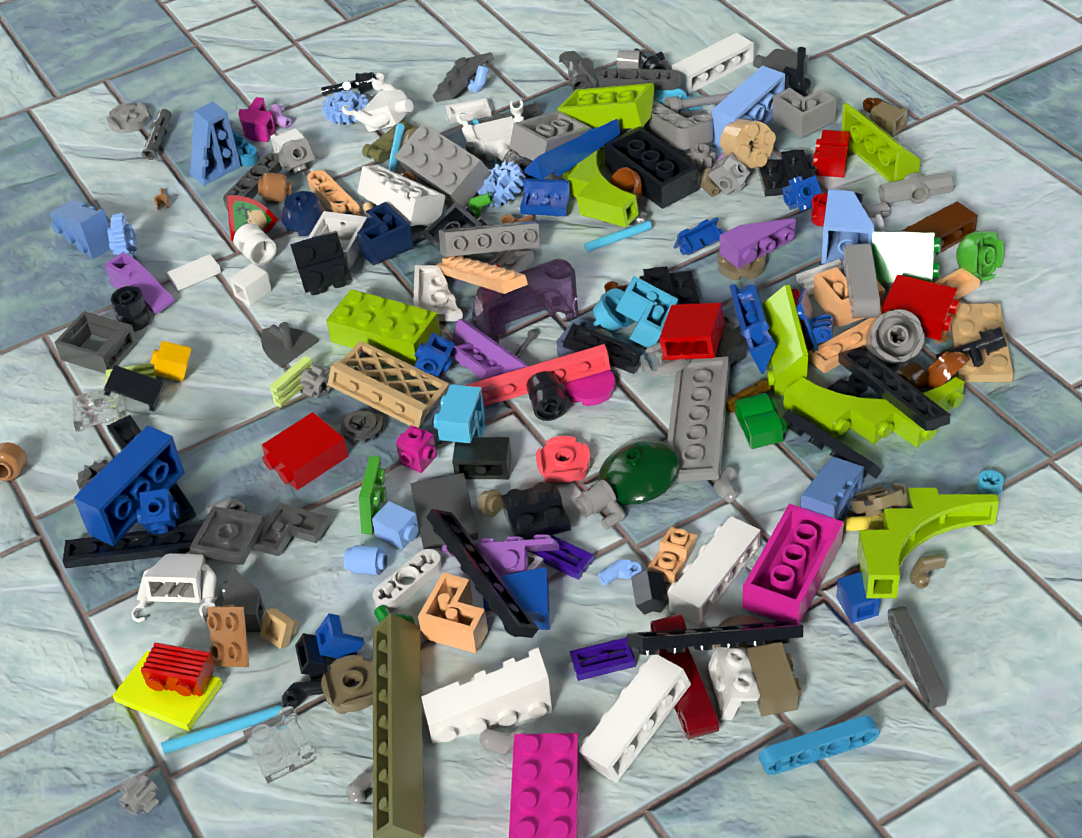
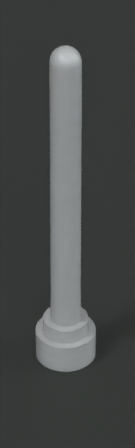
(677, 104)

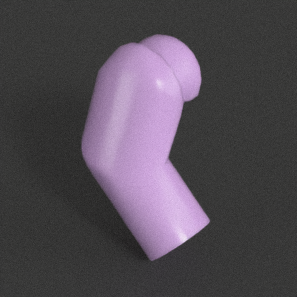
(277, 116)

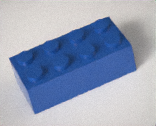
(113, 495)

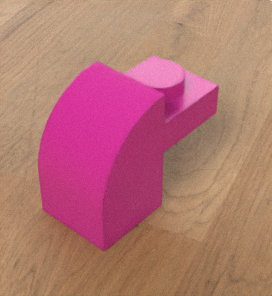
(256, 121)

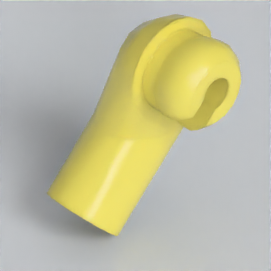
(864, 523)

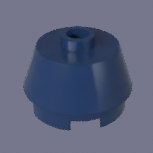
(301, 212)

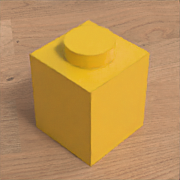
(171, 361)

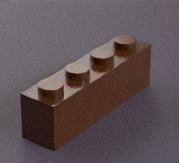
(950, 223)

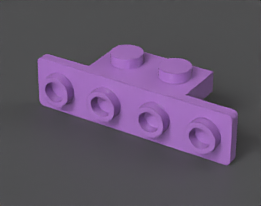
(482, 353)
(512, 554)

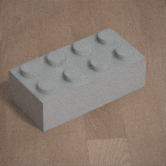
(443, 165)

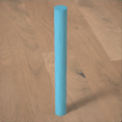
(219, 730)

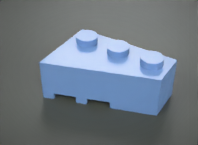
(212, 145)
(82, 227)
(833, 488)

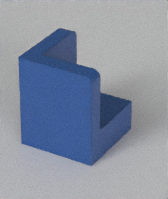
(853, 599)
(333, 641)

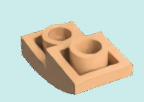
(673, 553)

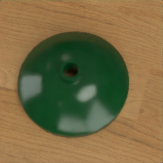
(640, 471)

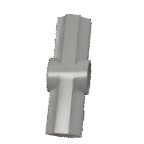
(916, 188)

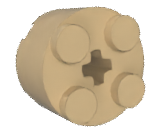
(748, 141)

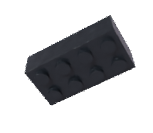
(662, 170)

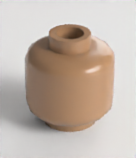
(274, 187)
(11, 461)

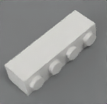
(714, 62)
(714, 570)
(634, 717)

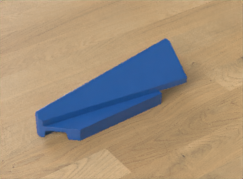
(571, 153)
(753, 324)

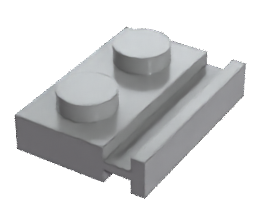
(514, 260)

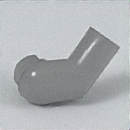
(498, 742)

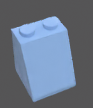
(844, 224)

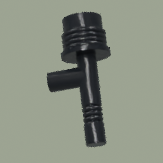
(652, 62)
(362, 82)
(799, 82)
(990, 340)

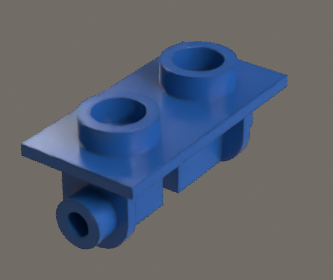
(690, 240)

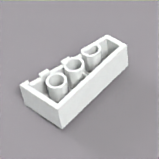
(408, 198)
(489, 700)

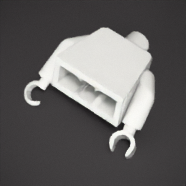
(384, 109)
(492, 137)
(178, 580)

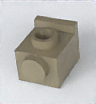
(889, 117)

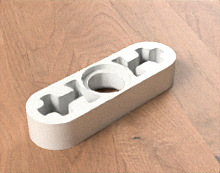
(411, 568)

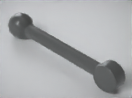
(532, 334)

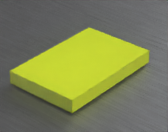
(164, 705)

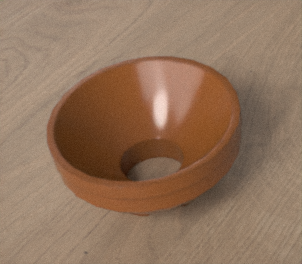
(626, 179)
(945, 368)

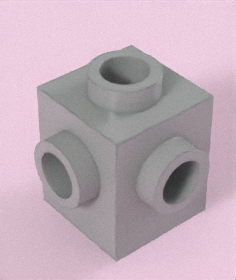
(296, 156)
(729, 174)

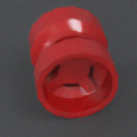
(819, 208)

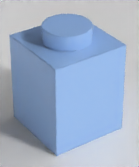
(395, 525)

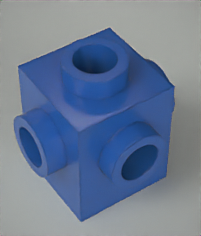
(800, 192)
(434, 355)
(157, 511)

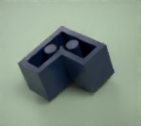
(386, 234)

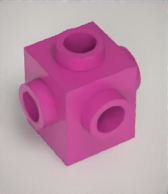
(416, 448)

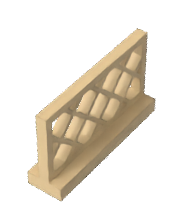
(381, 394)

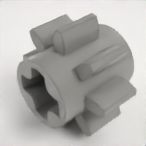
(701, 156)
(315, 381)
(138, 795)

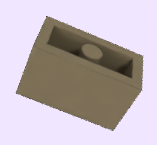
(774, 679)

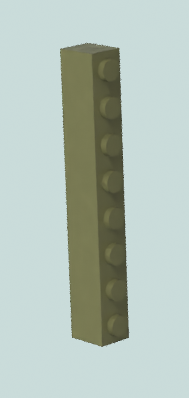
(397, 730)

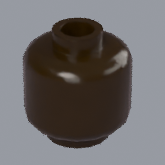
(914, 374)

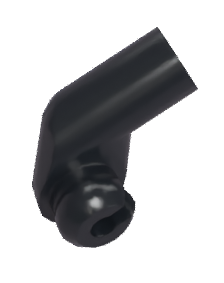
(300, 691)

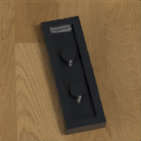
(620, 354)

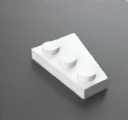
(433, 294)

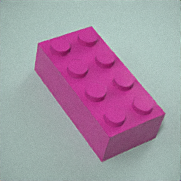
(792, 565)
(545, 786)

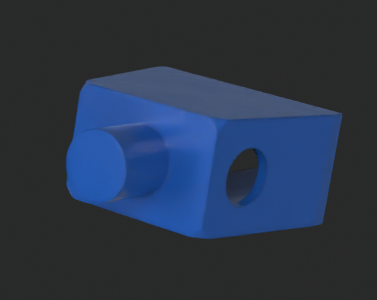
(532, 592)

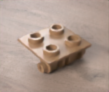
(228, 635)

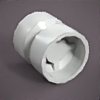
(254, 244)

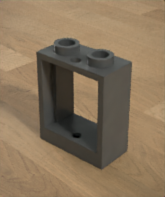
(119, 343)

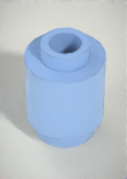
(365, 560)

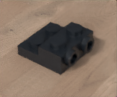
(778, 172)
(453, 218)
(321, 262)
(678, 284)
(535, 511)

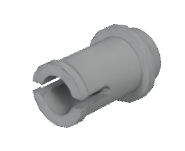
(876, 209)

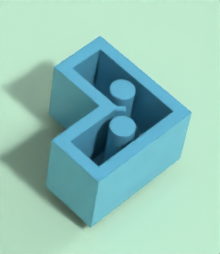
(648, 308)
(460, 414)

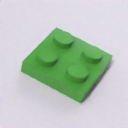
(371, 493)

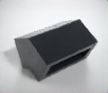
(649, 591)
(309, 658)

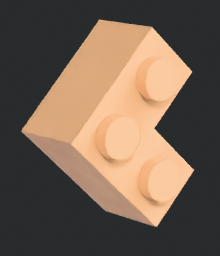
(833, 296)
(451, 618)

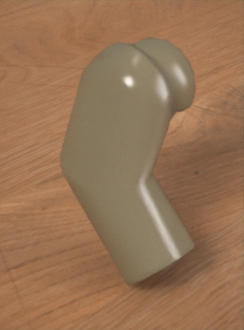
(707, 183)
(925, 564)

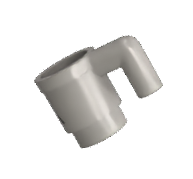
(596, 500)

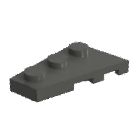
(457, 77)

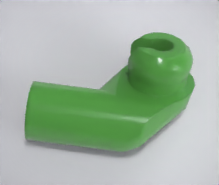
(476, 203)

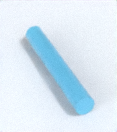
(396, 146)
(617, 236)

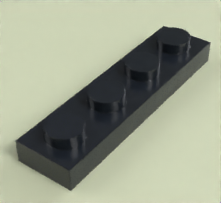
(822, 439)

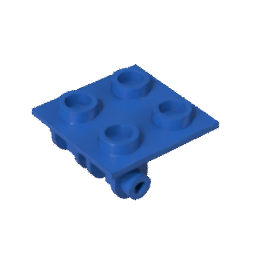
(818, 328)

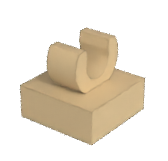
(278, 628)

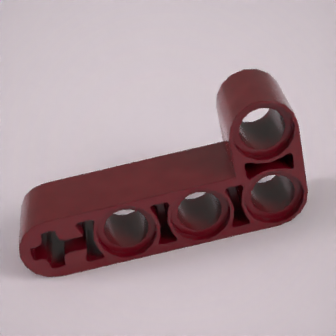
(694, 707)

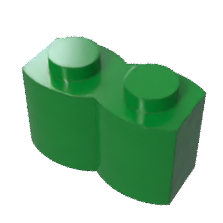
(759, 420)

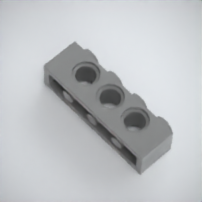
(489, 238)

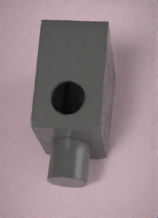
(778, 60)

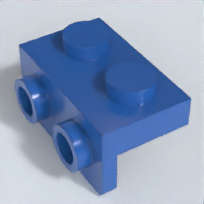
(545, 197)

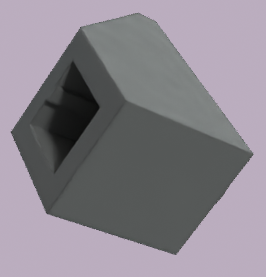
(241, 592)

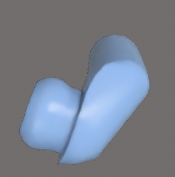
(477, 84)
(620, 569)

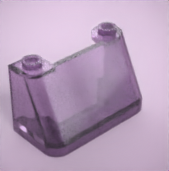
(549, 288)

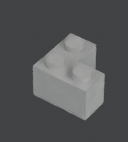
(804, 114)

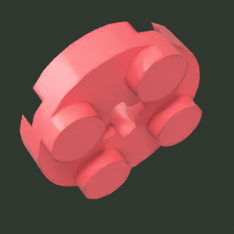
(559, 471)

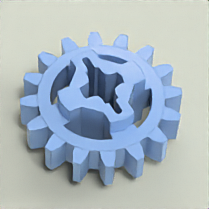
(333, 106)
(503, 183)
(121, 236)

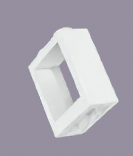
(333, 222)

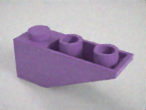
(755, 240)
(127, 271)

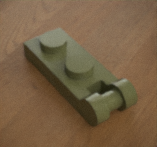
(381, 148)

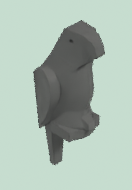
(579, 70)

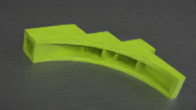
(597, 196)
(865, 416)
(906, 528)

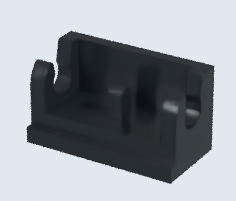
(134, 386)

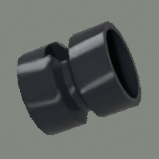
(130, 307)
(546, 396)

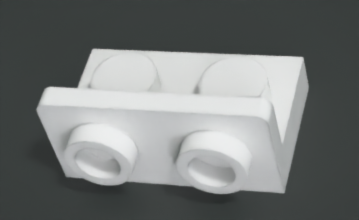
(731, 680)

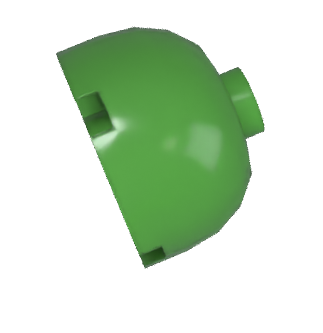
(980, 254)

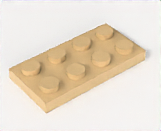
(966, 328)

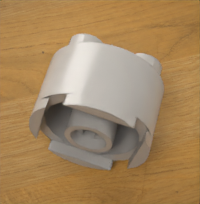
(908, 332)

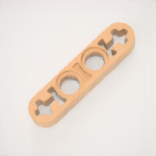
(330, 198)

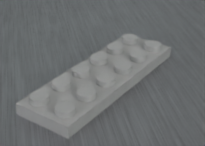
(699, 418)

